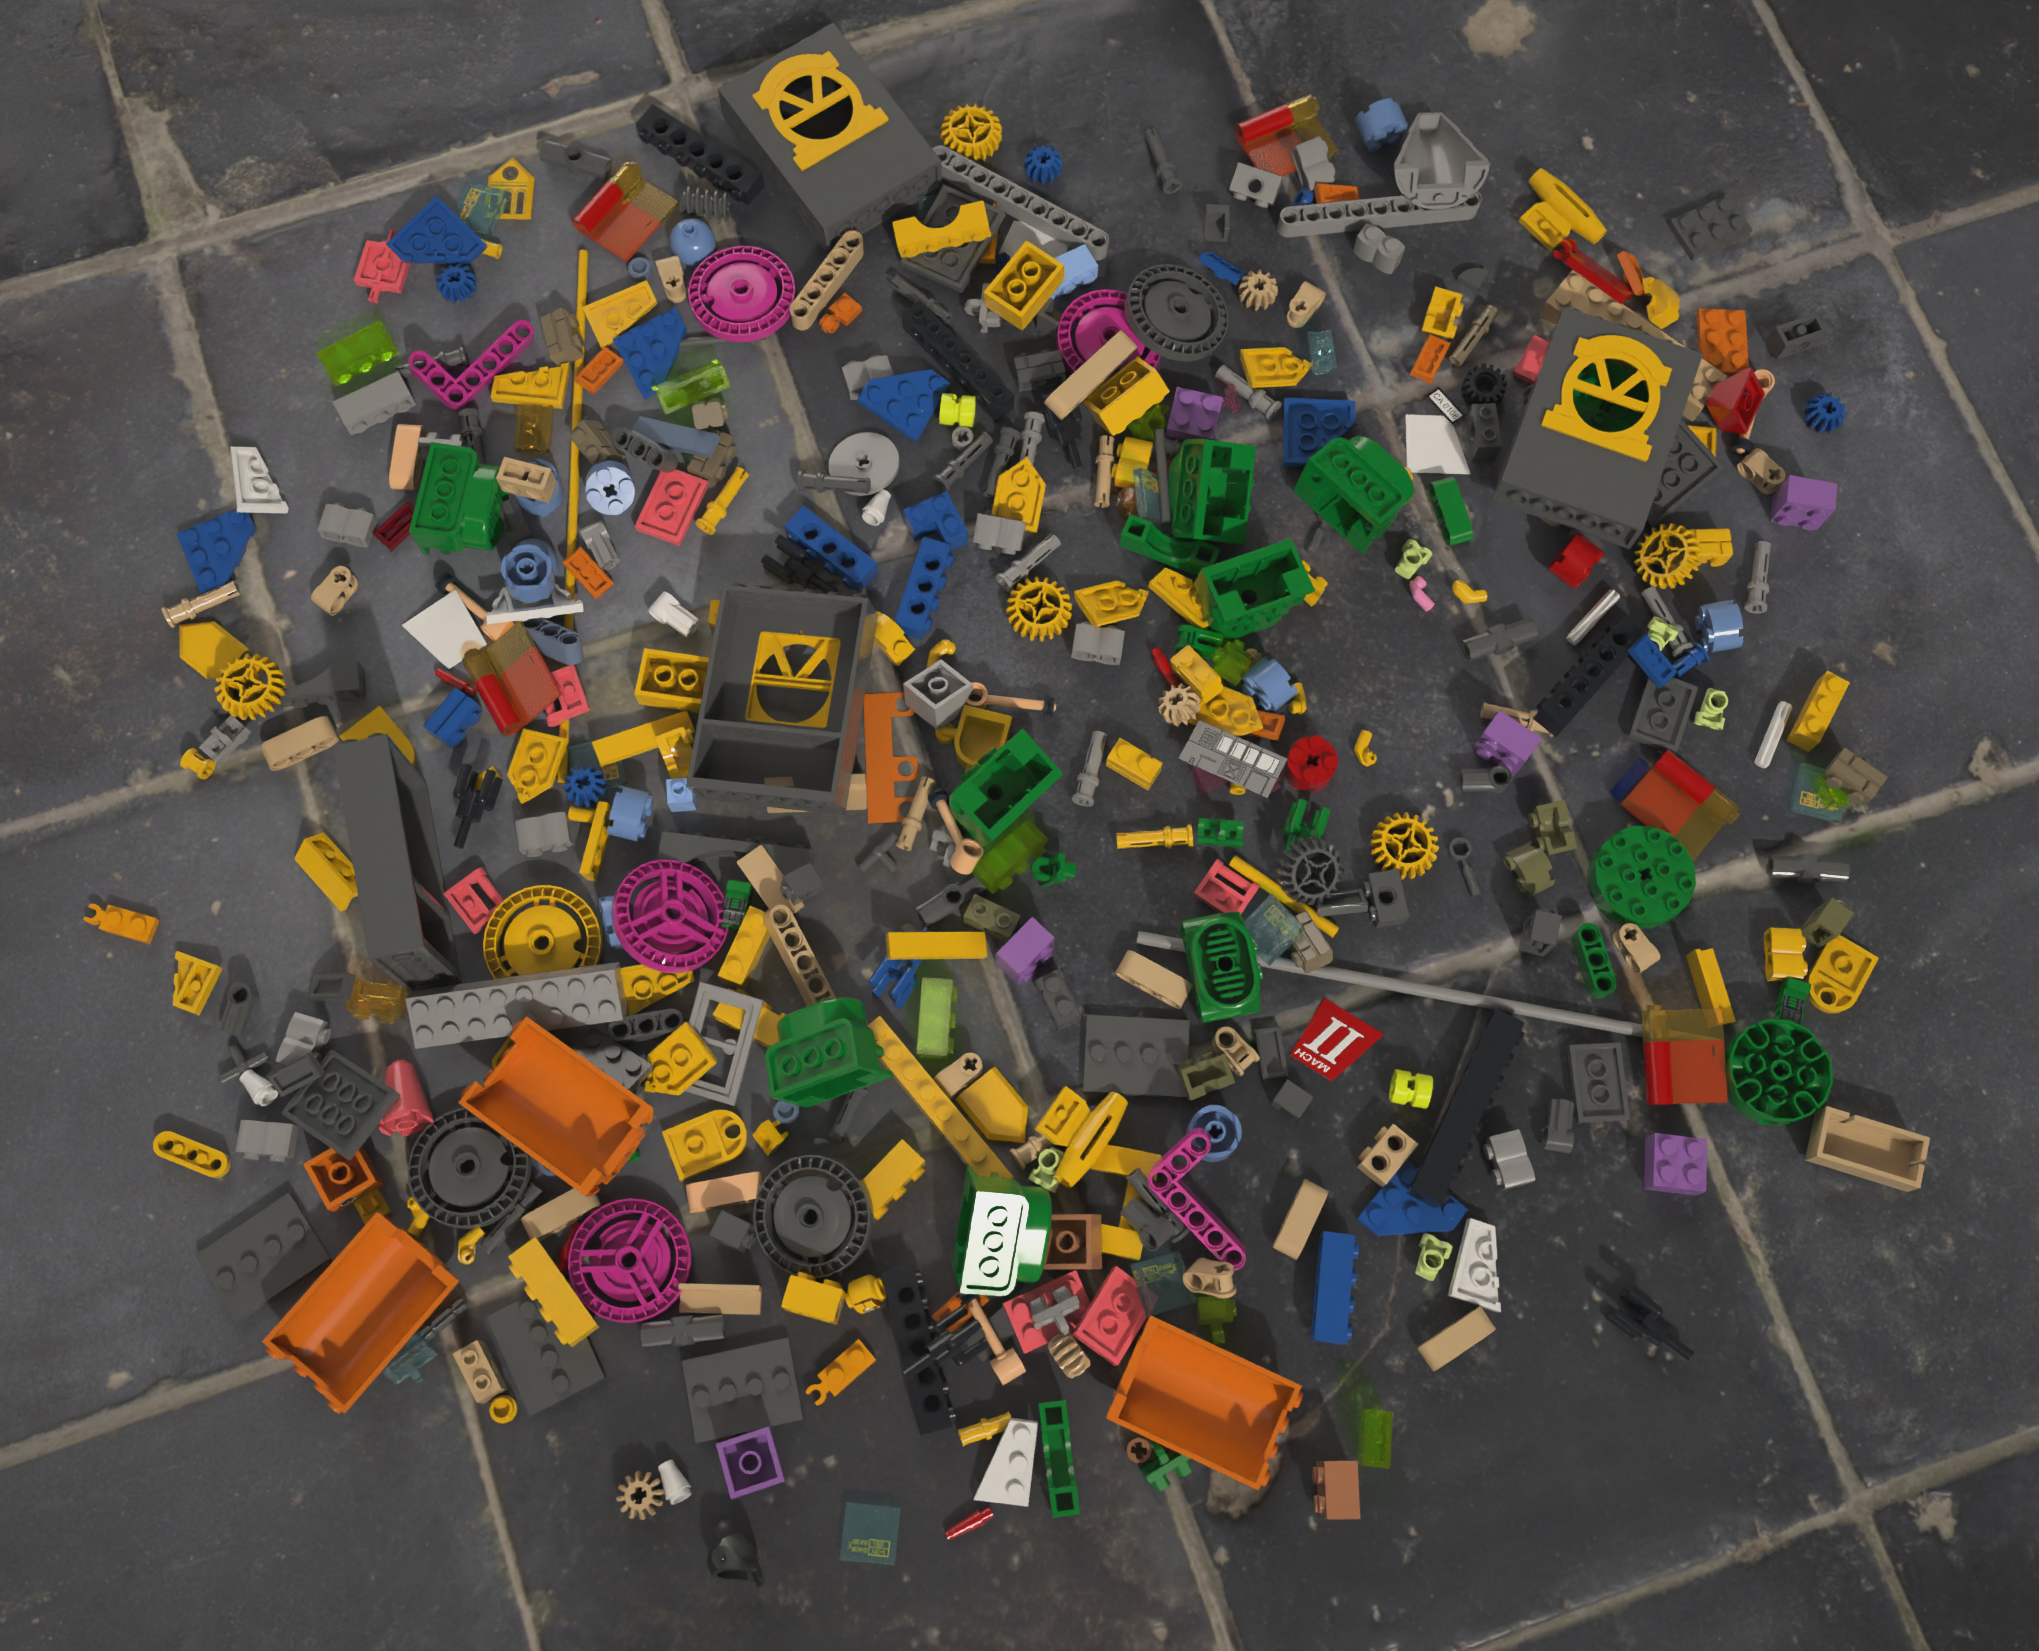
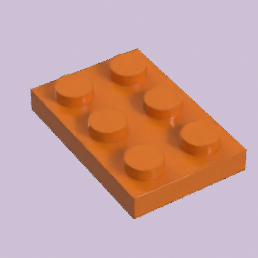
(1723, 339)

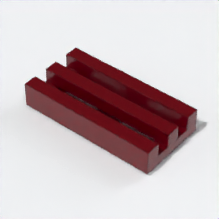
(401, 530)

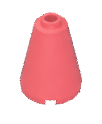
(411, 1110)

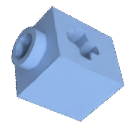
(679, 796)

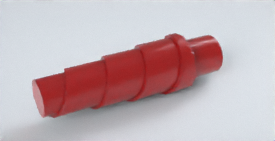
(1164, 667)
(456, 682)
(563, 1255)
(970, 1523)

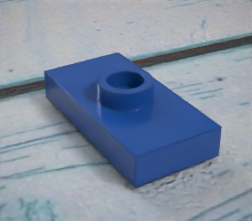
(1221, 267)
(1652, 661)

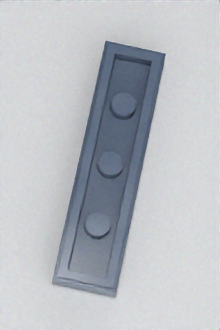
(678, 437)

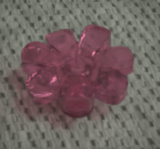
(1232, 399)

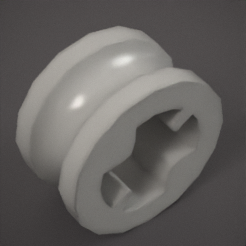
(961, 446)

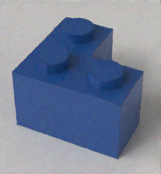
(939, 517)

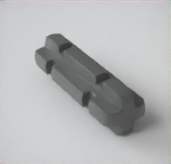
(443, 1318)

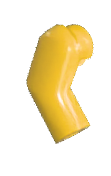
(1466, 594)
(940, 649)
(1298, 704)
(1362, 751)
(420, 1217)
(467, 1245)

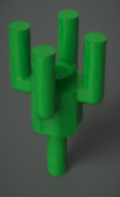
(1295, 829)

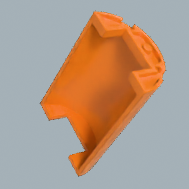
(560, 1109)
(361, 1311)
(1204, 1402)

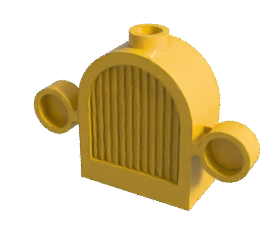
(976, 734)

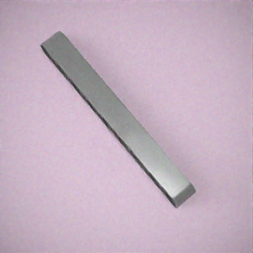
(1029, 204)
(1366, 211)

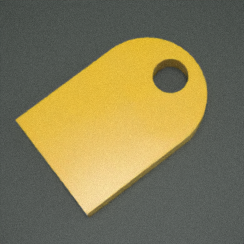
(380, 722)
(1840, 971)
(703, 1143)

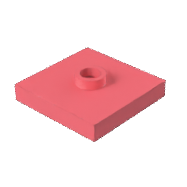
(1531, 360)

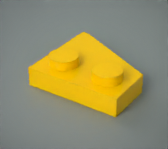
(193, 982)

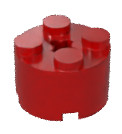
(1575, 560)
(1315, 751)

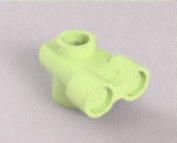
(1412, 558)
(1661, 632)
(1712, 715)
(1045, 1172)
(1434, 1253)

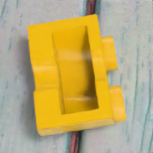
(1664, 303)
(1442, 313)
(676, 751)

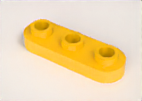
(182, 1150)

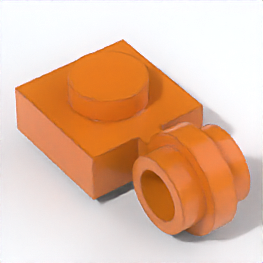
(842, 310)

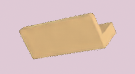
(766, 879)
(720, 1299)

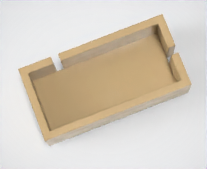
(1867, 1149)

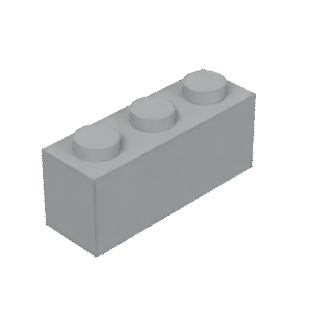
(374, 403)

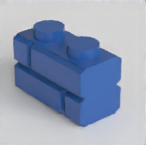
(453, 718)

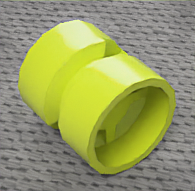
(957, 410)
(1411, 1089)

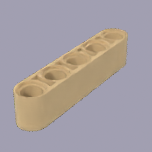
(826, 289)
(1091, 375)
(800, 949)

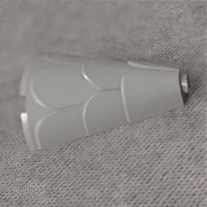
(1438, 164)

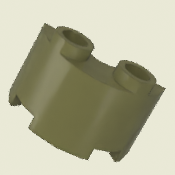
(1552, 828)
(1531, 868)
(1206, 1074)

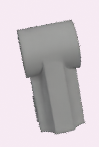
(599, 542)

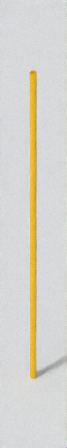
(574, 478)

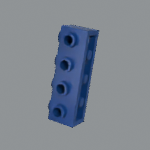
(1333, 1288)

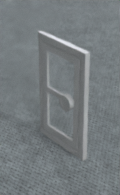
(740, 1049)

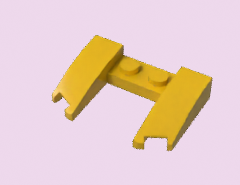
(1121, 1161)

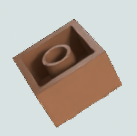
(1074, 1242)
(1336, 1489)

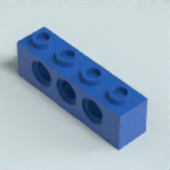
(808, 523)
(930, 553)

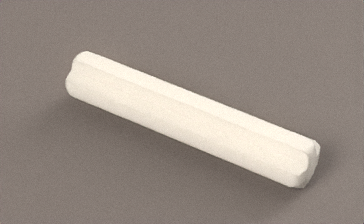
(1592, 617)
(1773, 734)

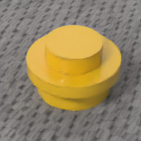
(503, 1409)

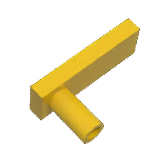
(597, 838)

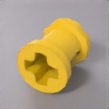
(197, 763)

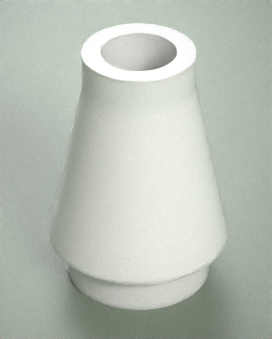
(876, 509)
(259, 1088)
(674, 1483)

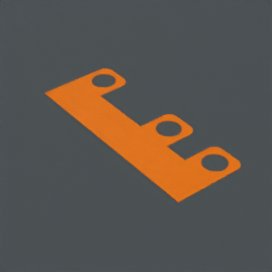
(880, 763)

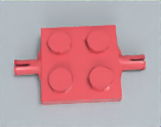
(381, 269)

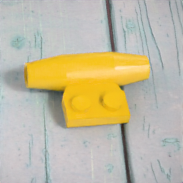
(1559, 213)
(1081, 1131)

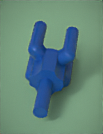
(900, 971)

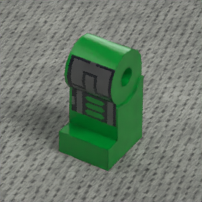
(736, 903)
(1791, 1000)

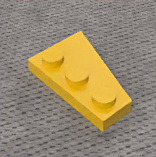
(619, 312)
(533, 388)
(1181, 595)
(647, 986)

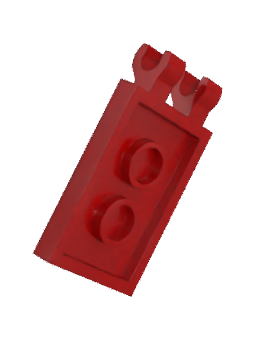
(1593, 271)

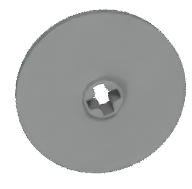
(863, 447)

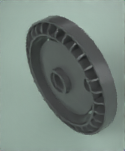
(1176, 312)
(449, 1175)
(793, 1219)

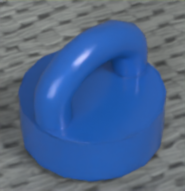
(1304, 197)

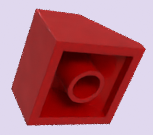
(1736, 402)

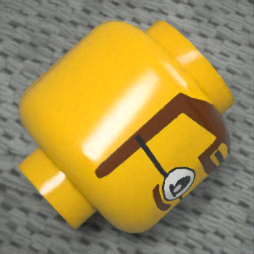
(865, 1293)

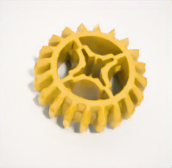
(983, 126)
(1662, 538)
(1047, 612)
(259, 696)
(1413, 849)

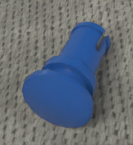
(1691, 659)

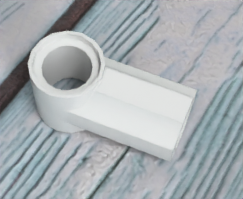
(668, 610)

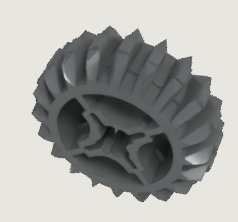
(1323, 868)

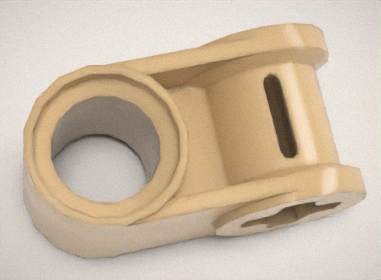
(672, 278)
(1304, 304)
(1761, 470)
(333, 592)
(1637, 949)
(1235, 1051)
(956, 1078)
(1209, 1277)

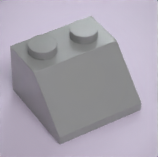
(937, 694)

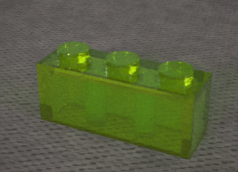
(357, 353)
(691, 386)
(1010, 857)
(936, 1019)

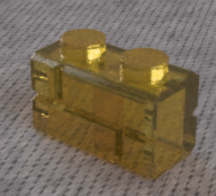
(377, 1000)

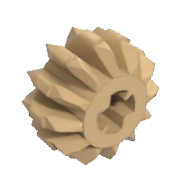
(1257, 290)
(1179, 705)
(1069, 1355)
(647, 1502)

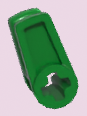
(1195, 636)

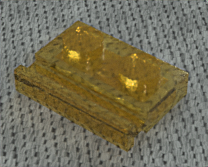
(534, 428)

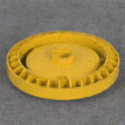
(538, 923)

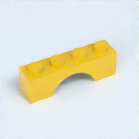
(968, 226)

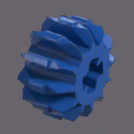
(1043, 164)
(456, 283)
(1825, 412)
(583, 777)

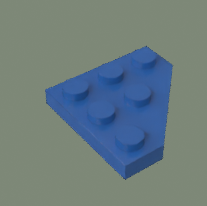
(436, 237)
(652, 349)
(904, 400)
(1312, 425)
(217, 548)
(1399, 1213)

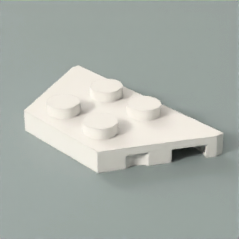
(508, 609)

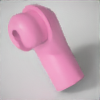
(1418, 595)

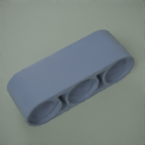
(555, 641)

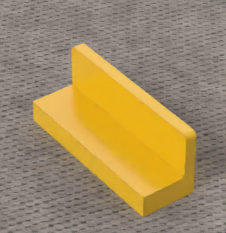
(328, 869)
(1710, 983)

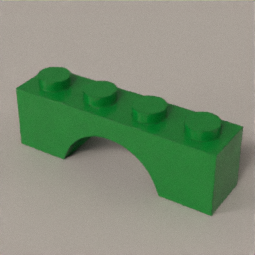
(1145, 539)
(1058, 1459)

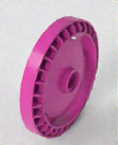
(741, 292)
(1102, 322)
(657, 931)
(649, 1270)

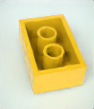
(1024, 285)
(1126, 396)
(671, 680)

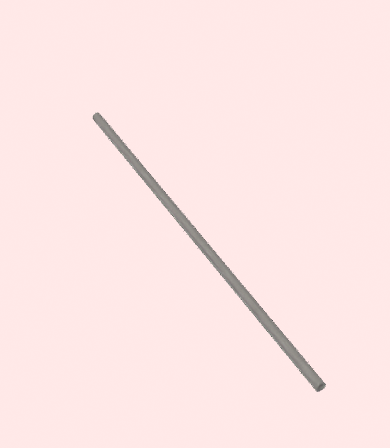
(1425, 990)

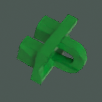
(1229, 833)
(1054, 870)
(1156, 1470)

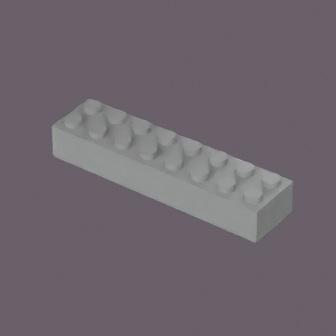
(496, 1005)

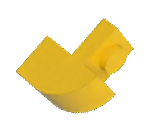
(891, 640)

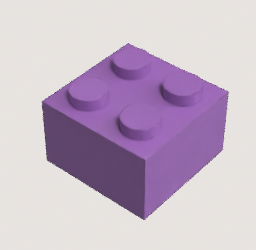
(1193, 415)
(1803, 502)
(1506, 743)
(1025, 951)
(1675, 1164)
(751, 1462)

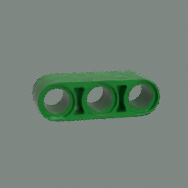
(1450, 511)
(1598, 950)

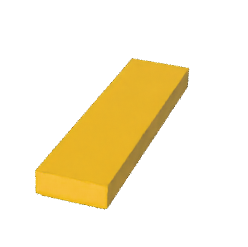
(638, 739)
(936, 945)

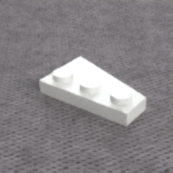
(252, 483)
(1475, 1267)
(1011, 1467)

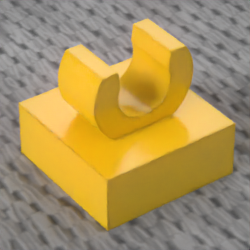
(769, 1137)
(370, 1204)

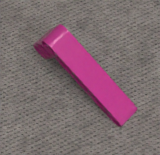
(475, 370)
(1193, 1202)

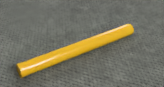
(1275, 889)

